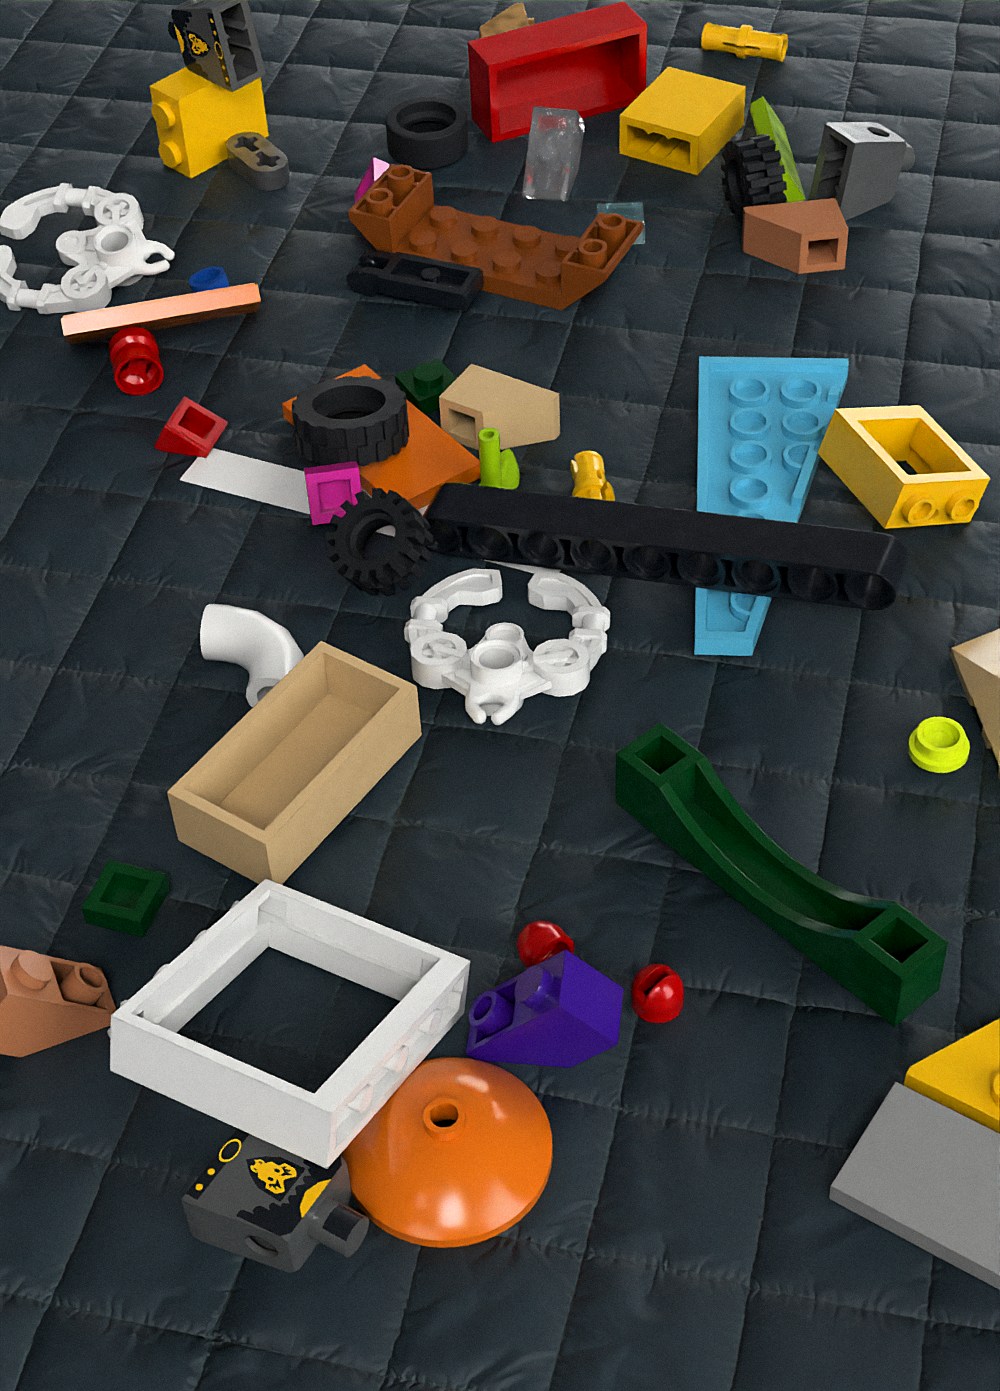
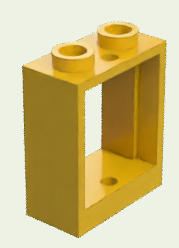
(863, 453)

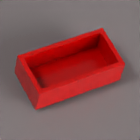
(571, 62)

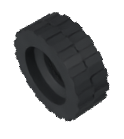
(350, 420)

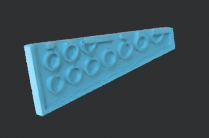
(757, 460)

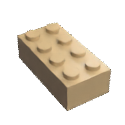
(296, 764)

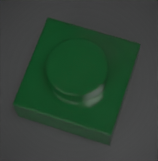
(425, 384)
(126, 898)

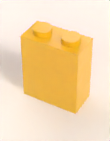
(200, 117)
(682, 120)

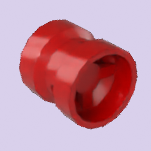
(136, 361)

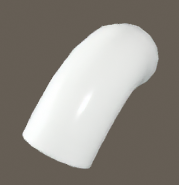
(250, 641)

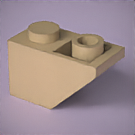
(490, 399)

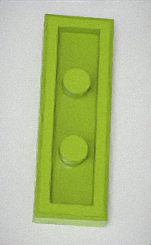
(768, 123)

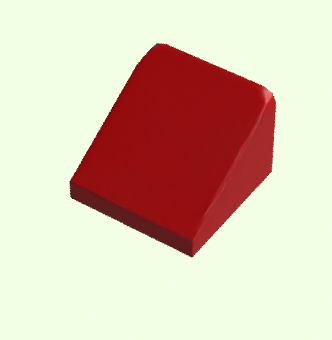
(190, 430)

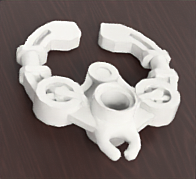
(101, 256)
(502, 667)

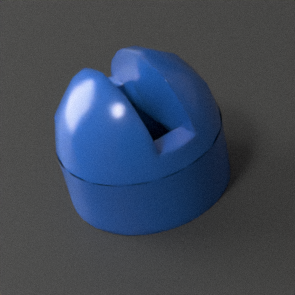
(208, 279)

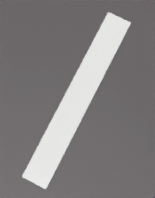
(274, 486)

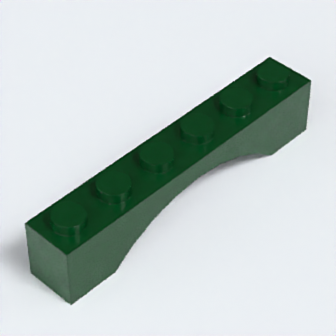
(860, 941)

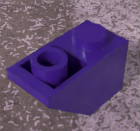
(547, 1015)

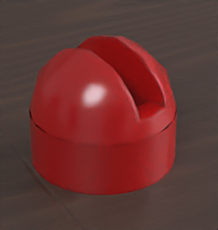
(542, 941)
(665, 998)

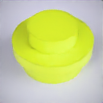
(939, 745)

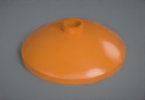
(458, 1179)

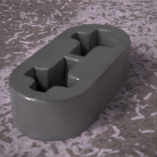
(258, 161)

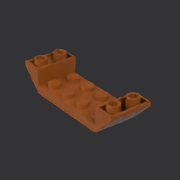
(514, 258)

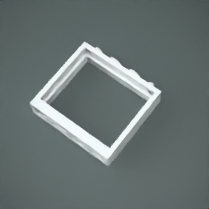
(308, 1124)

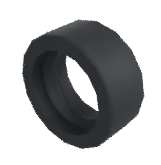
(427, 150)

